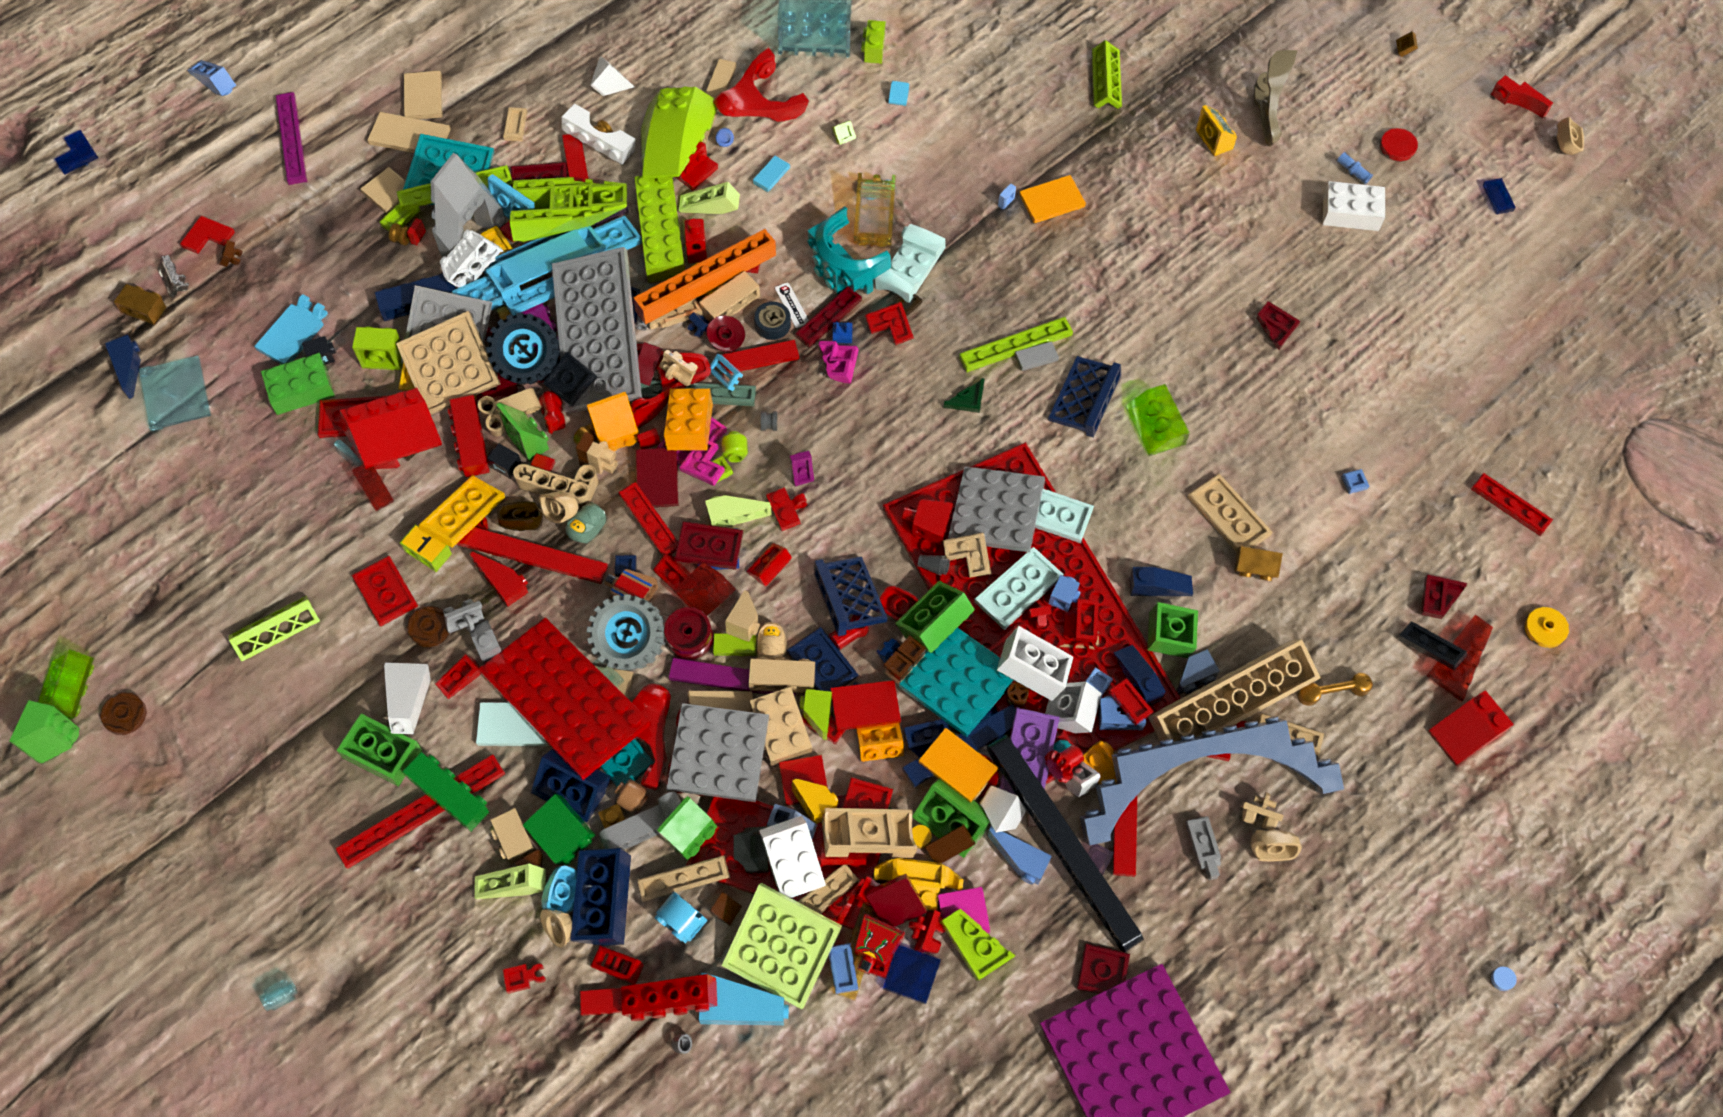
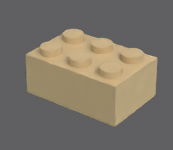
(786, 731)

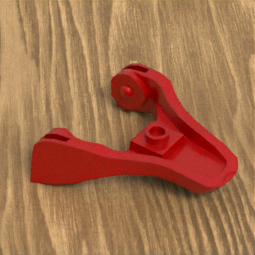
(746, 99)
(646, 409)
(654, 703)

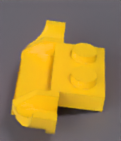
(924, 875)

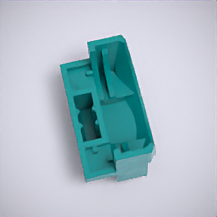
(836, 264)

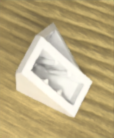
(608, 79)
(1002, 809)

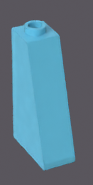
(744, 1006)

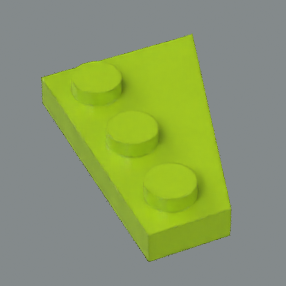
(976, 947)

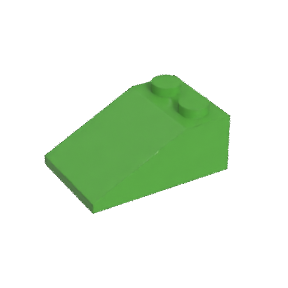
(523, 431)

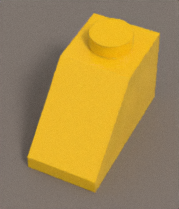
(813, 798)

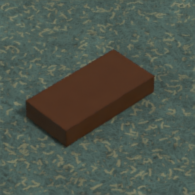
(950, 844)

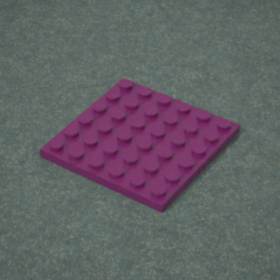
(1135, 1052)

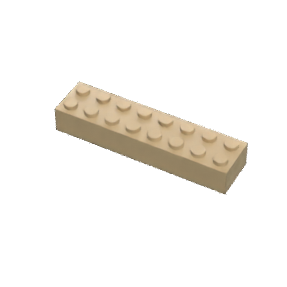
(1238, 693)

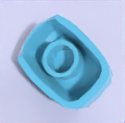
(560, 890)

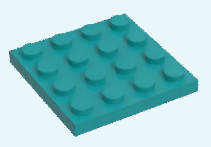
(433, 153)
(958, 681)

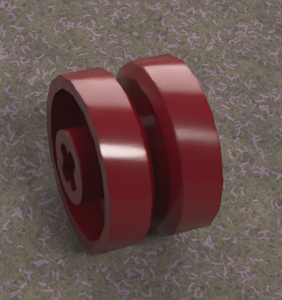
(687, 621)

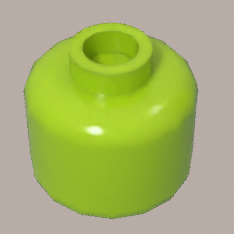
(734, 447)

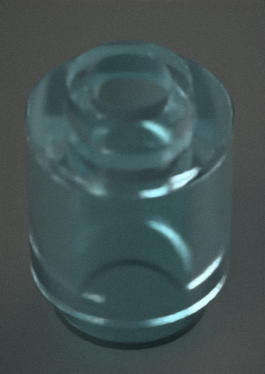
(278, 995)

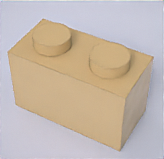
(512, 836)

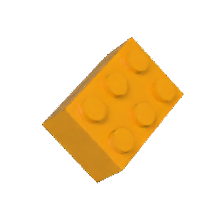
(688, 419)

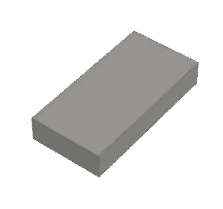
(1036, 356)

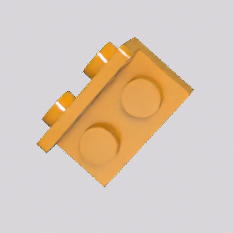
(880, 742)
(1100, 759)

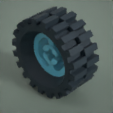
(507, 364)

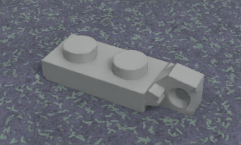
(1204, 845)

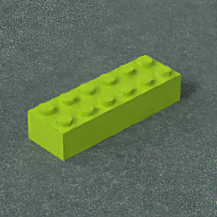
(659, 228)

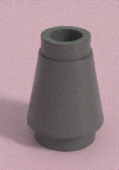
(934, 563)

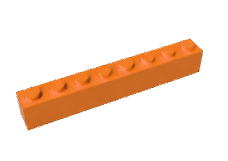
(704, 276)

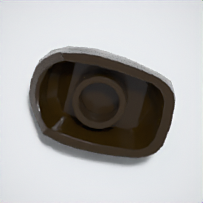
(520, 516)

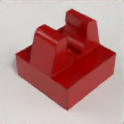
(1039, 615)

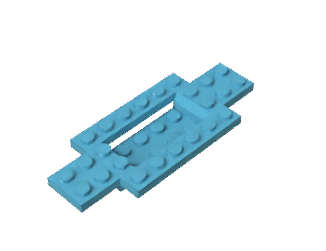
(536, 259)

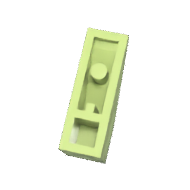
(710, 200)
(730, 510)
(511, 882)

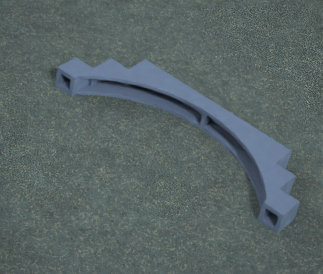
(1140, 767)

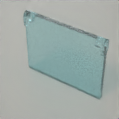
(174, 393)

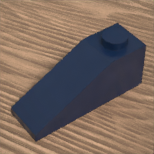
(125, 362)
(1159, 582)
(1140, 674)

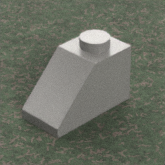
(485, 641)

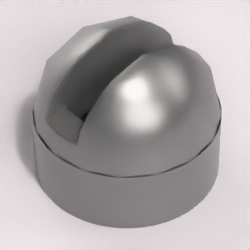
(681, 1043)

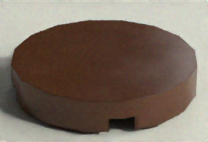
(427, 627)
(123, 713)

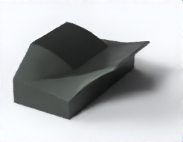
(750, 850)

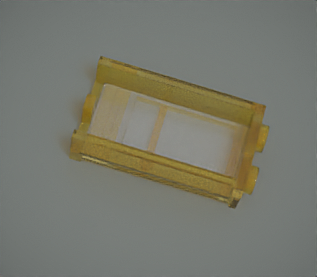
(874, 211)

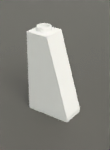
(405, 694)

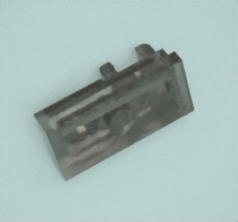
(171, 280)

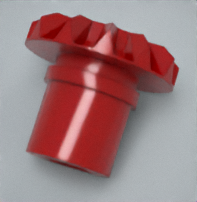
(1062, 763)

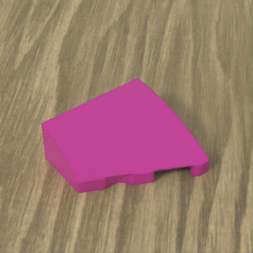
(839, 360)
(970, 901)

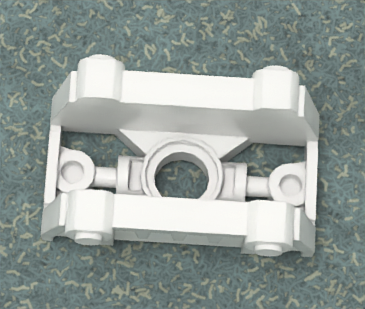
(467, 260)

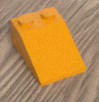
(613, 421)

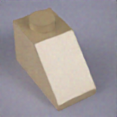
(743, 619)

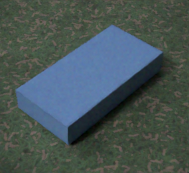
(843, 969)

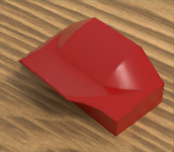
(1082, 621)

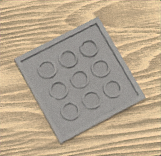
(434, 306)
(999, 506)
(718, 752)

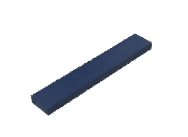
(981, 736)

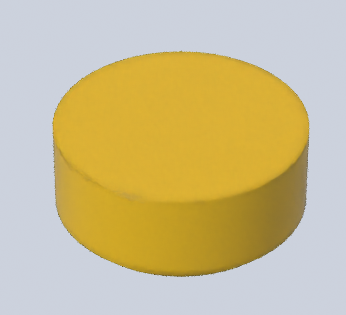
(921, 836)

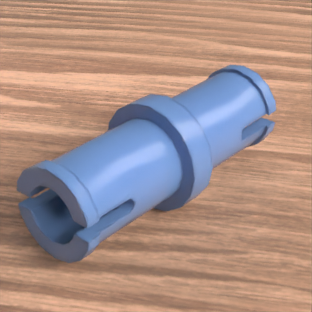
(1354, 168)

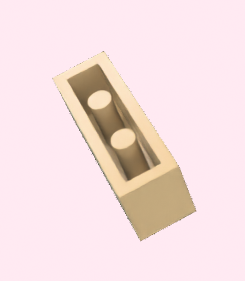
(730, 297)
(781, 674)

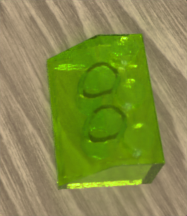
(1158, 420)
(66, 682)

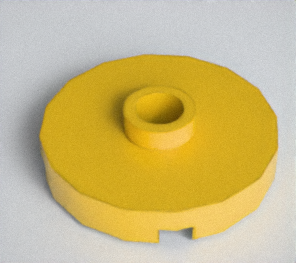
(1544, 636)

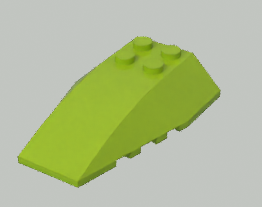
(673, 129)

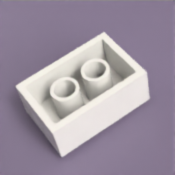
(1353, 206)
(1035, 663)
(792, 857)

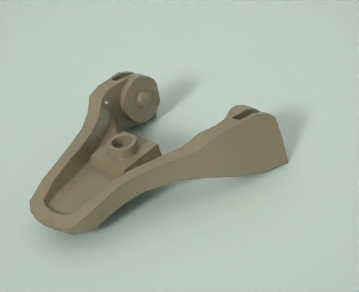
(1268, 90)

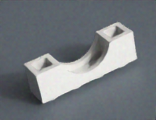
(616, 145)

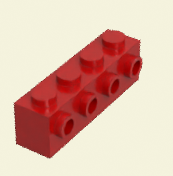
(469, 436)
(669, 996)

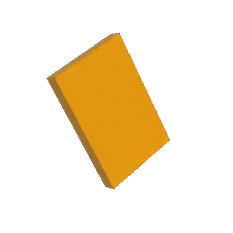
(1052, 199)
(958, 765)

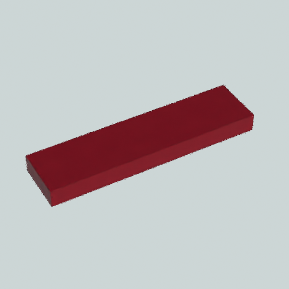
(824, 319)

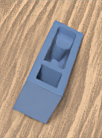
(213, 77)
(1024, 859)

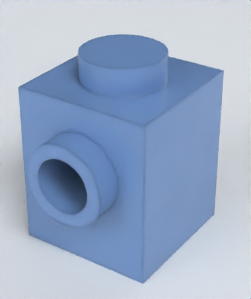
(1065, 593)

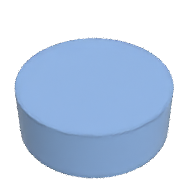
(1503, 978)

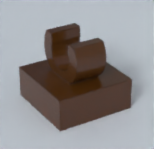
(228, 254)

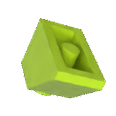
(816, 710)

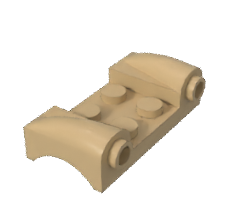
(868, 832)

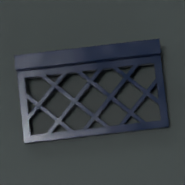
(1101, 400)
(833, 597)

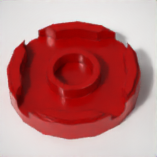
(1399, 144)

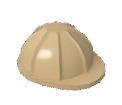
(557, 926)

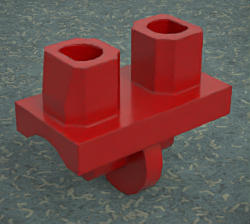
(924, 930)

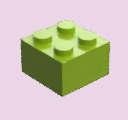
(377, 348)

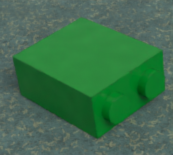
(559, 830)

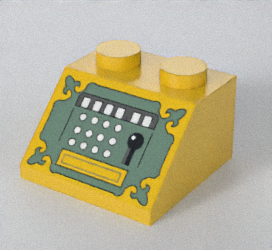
(1215, 131)

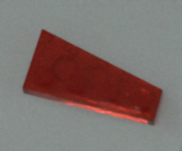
(1473, 640)

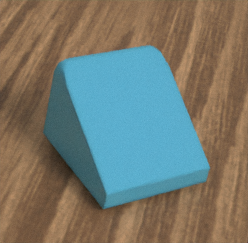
(899, 93)

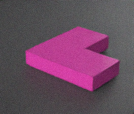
(699, 465)

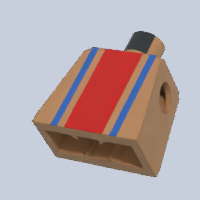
(632, 584)

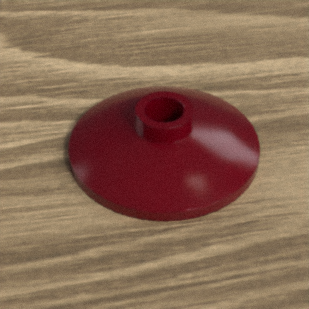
(725, 326)

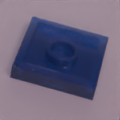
(911, 974)

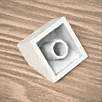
(1075, 707)

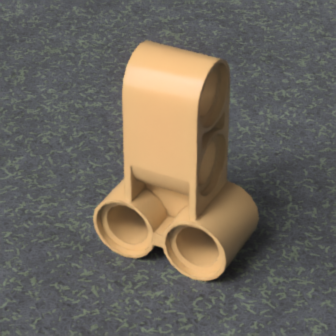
(524, 401)

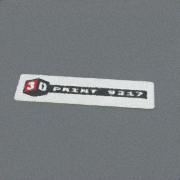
(791, 302)

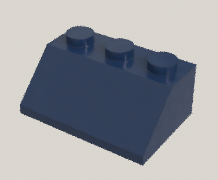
(558, 778)

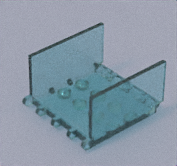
(815, 26)

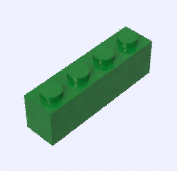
(446, 791)

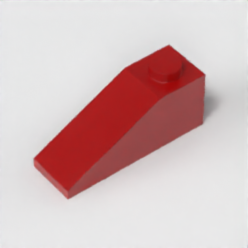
(502, 579)

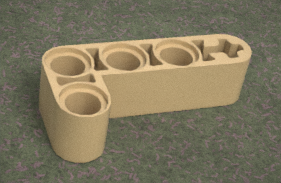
(529, 477)

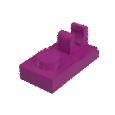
(802, 468)

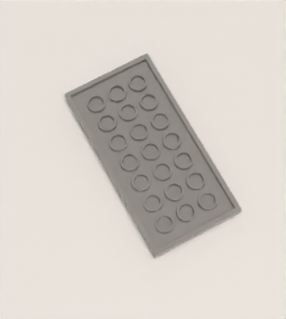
(598, 323)

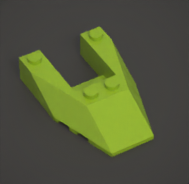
(570, 206)

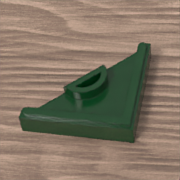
(967, 399)

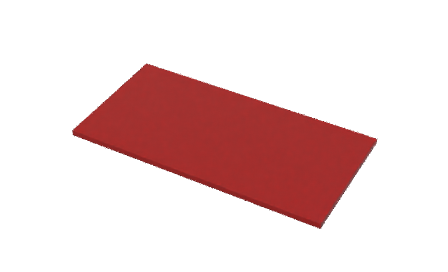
(1073, 560)

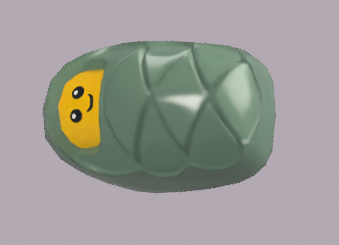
(586, 523)

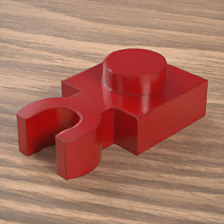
(519, 977)

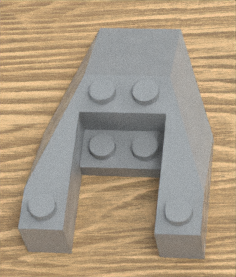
(458, 197)

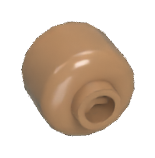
(631, 796)

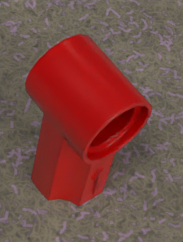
(851, 635)

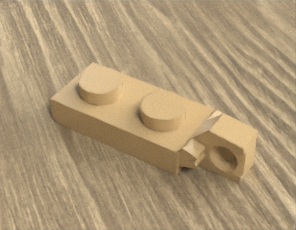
(677, 315)

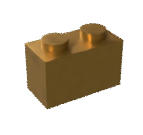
(140, 304)
(1258, 562)

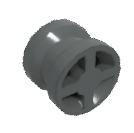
(769, 420)

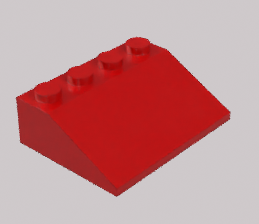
(390, 428)

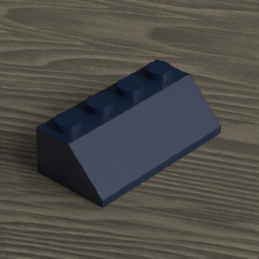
(601, 897)

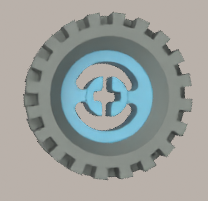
(606, 625)

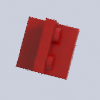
(698, 168)

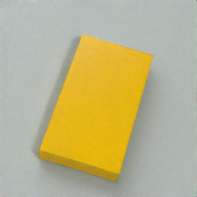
(461, 511)

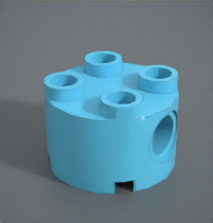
(681, 917)

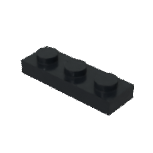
(1433, 645)

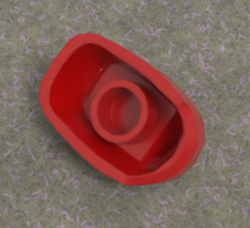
(897, 601)

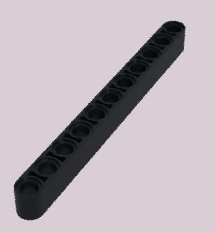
(1065, 844)

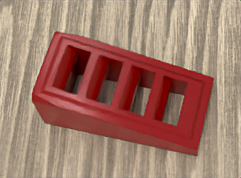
(630, 970)

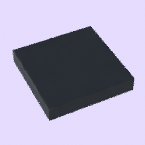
(569, 379)

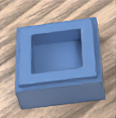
(1355, 481)

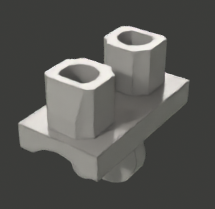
(463, 617)

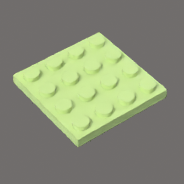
(781, 945)

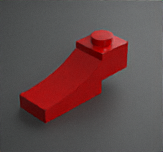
(1521, 95)

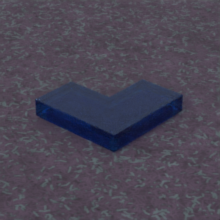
(80, 153)

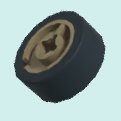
(778, 326)

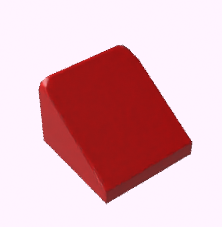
(868, 884)

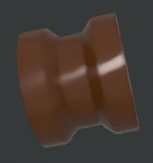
(1020, 692)

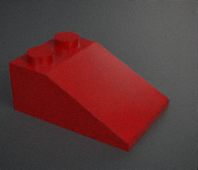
(1471, 727)

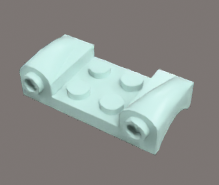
(911, 262)

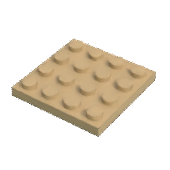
(448, 362)

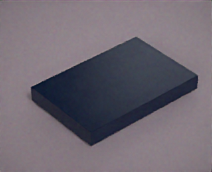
(830, 665)

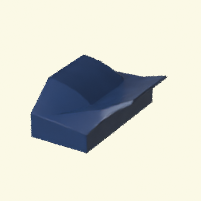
(923, 735)

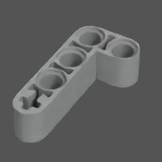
(641, 826)

